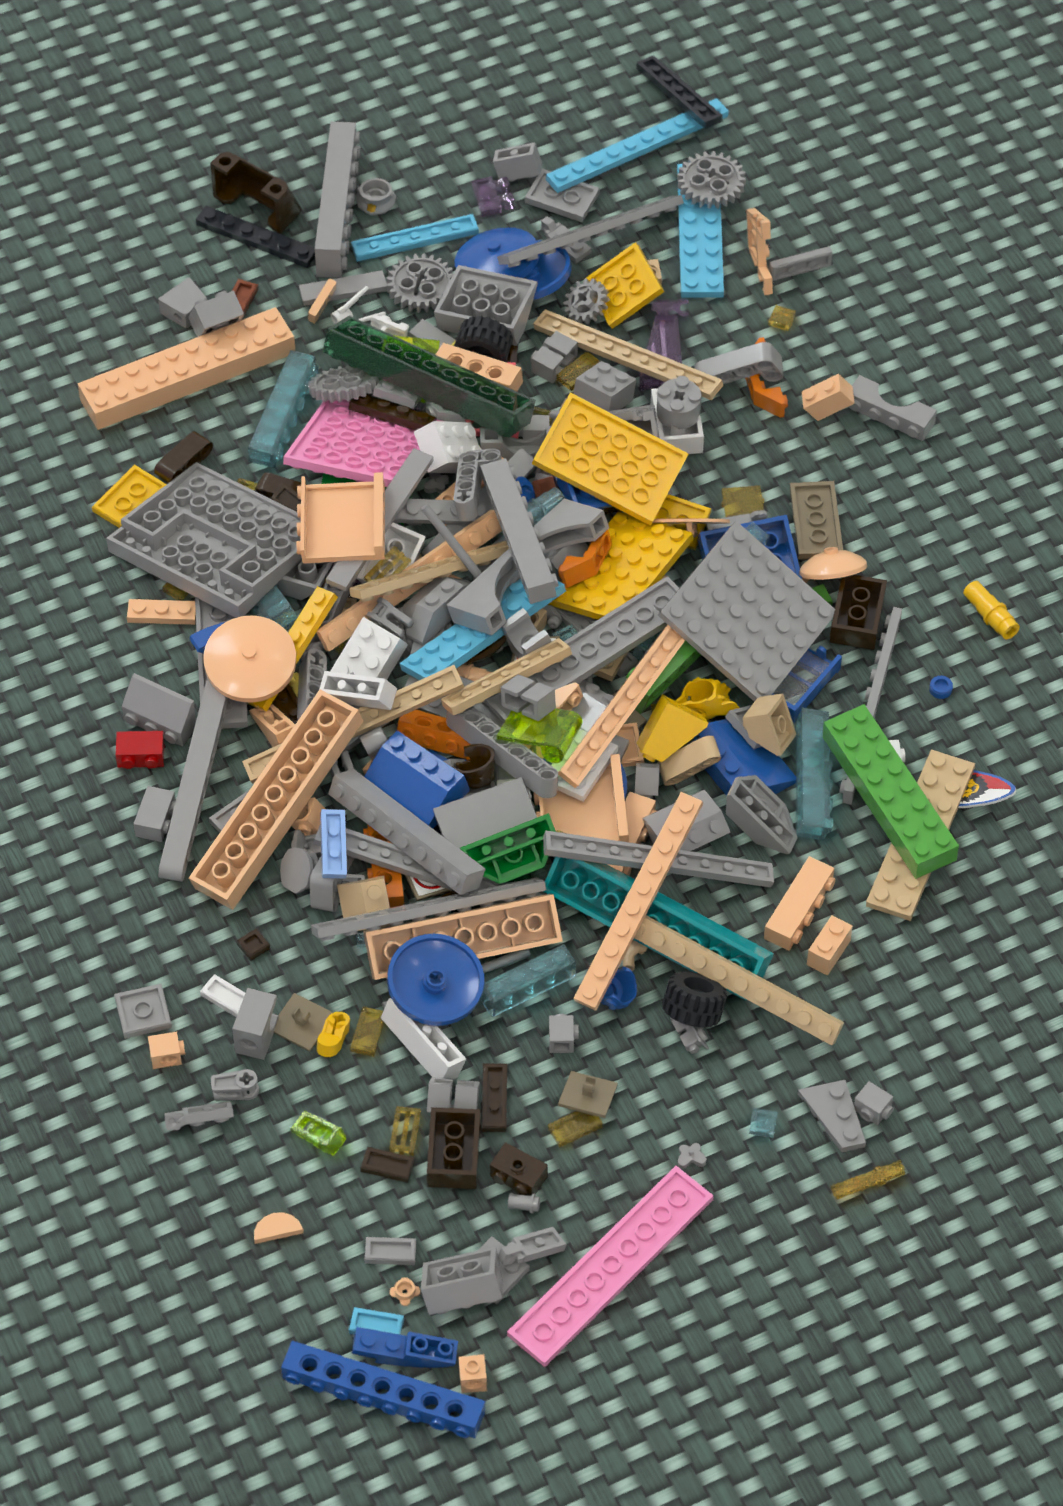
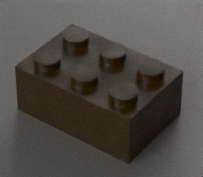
(858, 611)
(453, 1148)

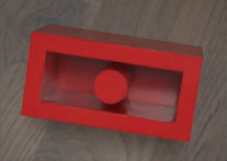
(140, 749)

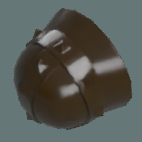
(480, 768)

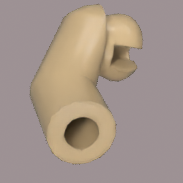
(633, 950)

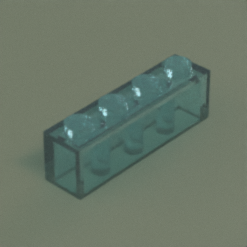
(528, 980)

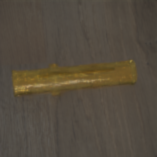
(869, 1179)

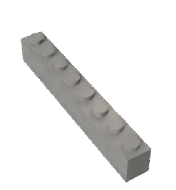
(518, 531)
(406, 831)

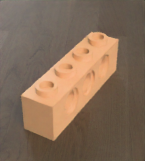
(493, 369)

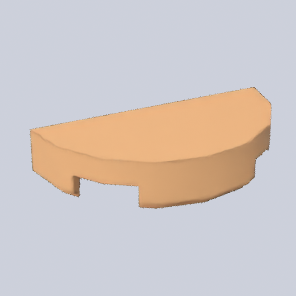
(276, 1227)

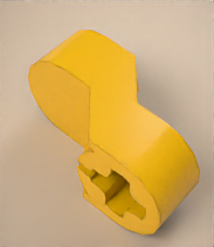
(337, 1024)

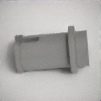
(524, 1202)

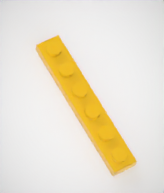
(305, 628)

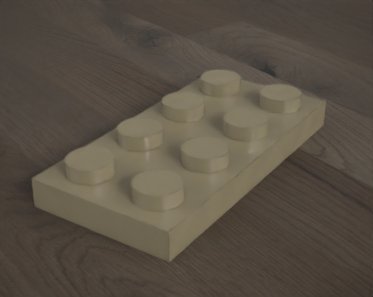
(815, 517)

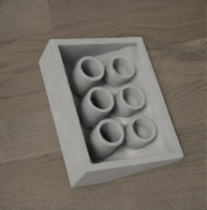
(486, 295)

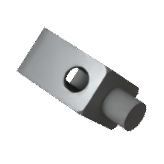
(179, 302)

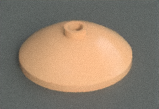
(832, 564)

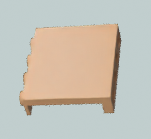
(341, 521)
(599, 815)

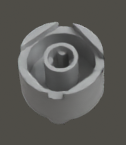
(678, 403)

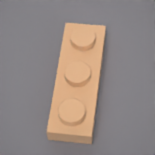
(161, 611)

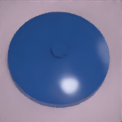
(484, 248)
(550, 272)
(435, 979)

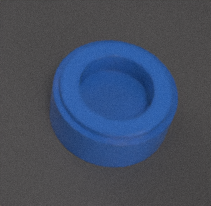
(941, 687)

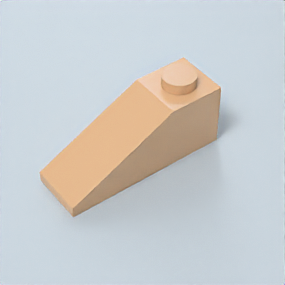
(272, 724)

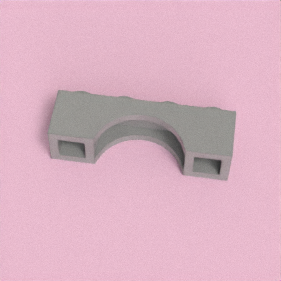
(912, 420)
(509, 446)

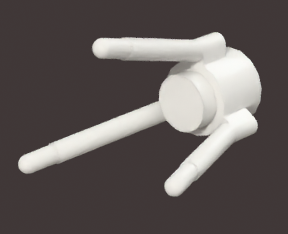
(344, 311)

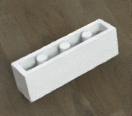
(426, 1043)

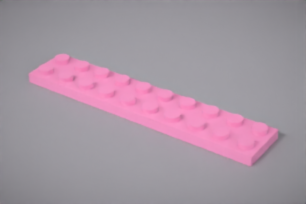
(609, 1266)

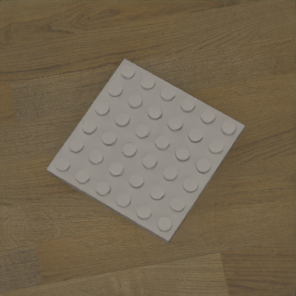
(747, 613)

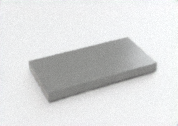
(485, 813)

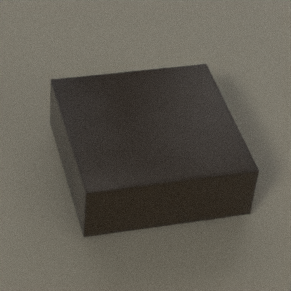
(253, 944)

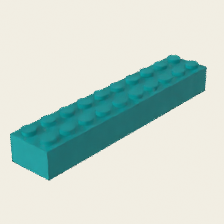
(601, 890)

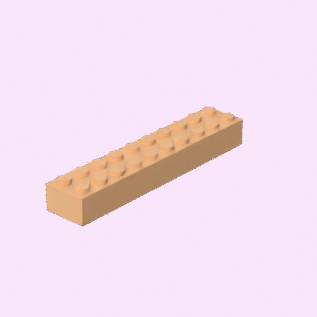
(186, 368)
(276, 799)

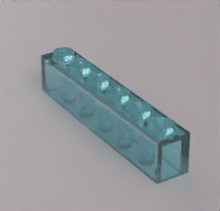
(282, 409)
(813, 776)

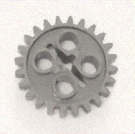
(711, 179)
(408, 276)
(341, 384)

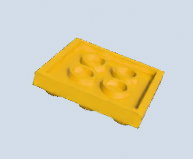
(629, 284)

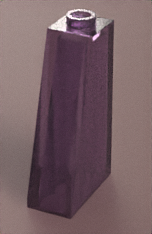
(665, 342)

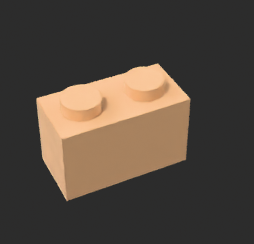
(828, 397)
(829, 945)

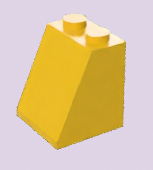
(669, 729)

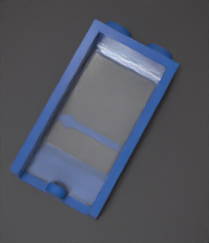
(807, 679)

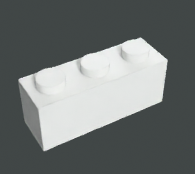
(359, 690)

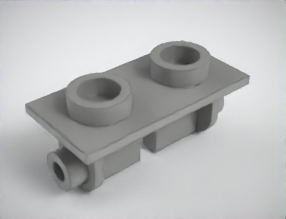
(692, 1038)

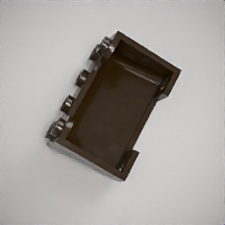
(236, 176)

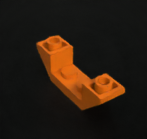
(767, 399)
(581, 568)

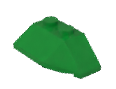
(512, 851)

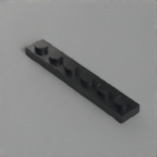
(679, 92)
(256, 236)

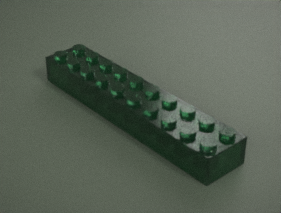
(429, 376)

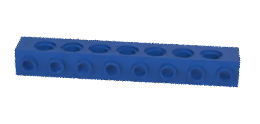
(374, 1378)

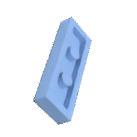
(333, 843)

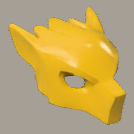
(707, 697)

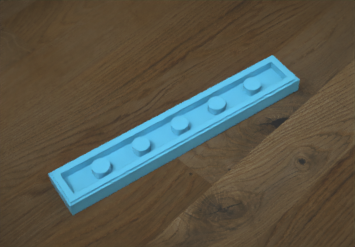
(414, 237)

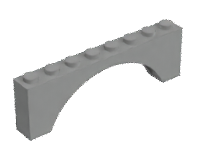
(481, 600)

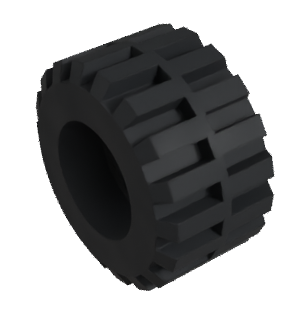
(485, 337)
(694, 999)

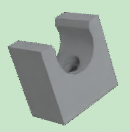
(523, 635)
(255, 1024)

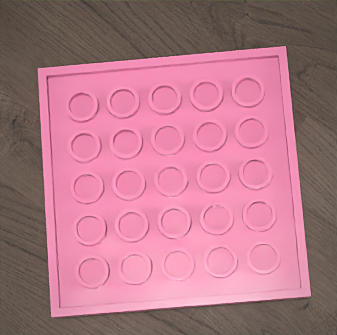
(350, 444)

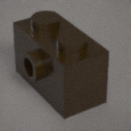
(518, 1170)

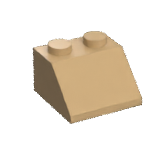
(770, 723)
(363, 897)

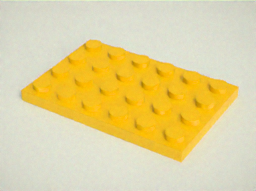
(610, 458)
(634, 563)

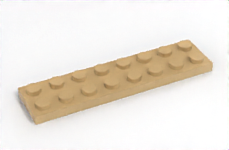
(944, 784)

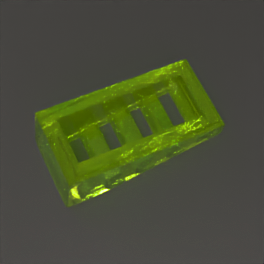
(332, 1139)

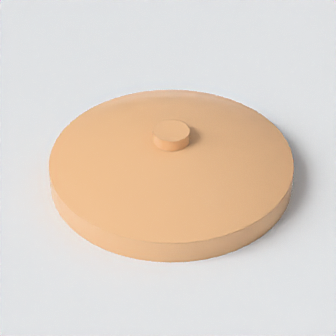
(250, 659)

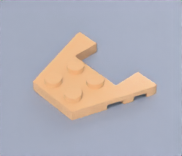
(758, 231)

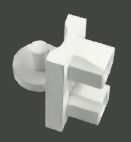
(385, 324)

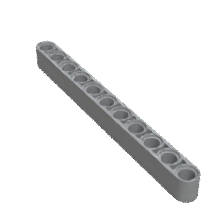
(193, 784)

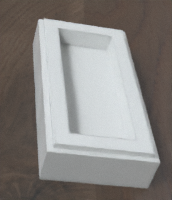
(223, 994)

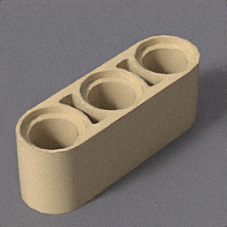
(689, 760)

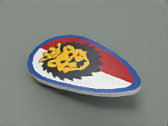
(986, 790)

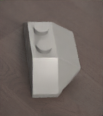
(429, 608)
(760, 814)

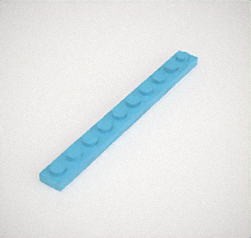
(627, 150)

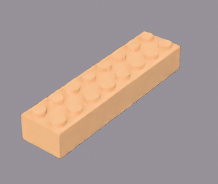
(484, 930)

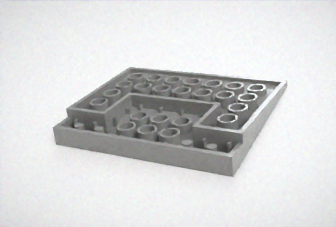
(211, 539)

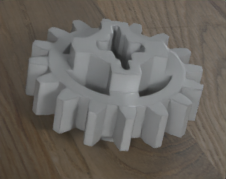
(586, 301)

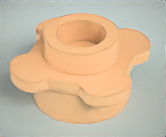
(400, 1286)

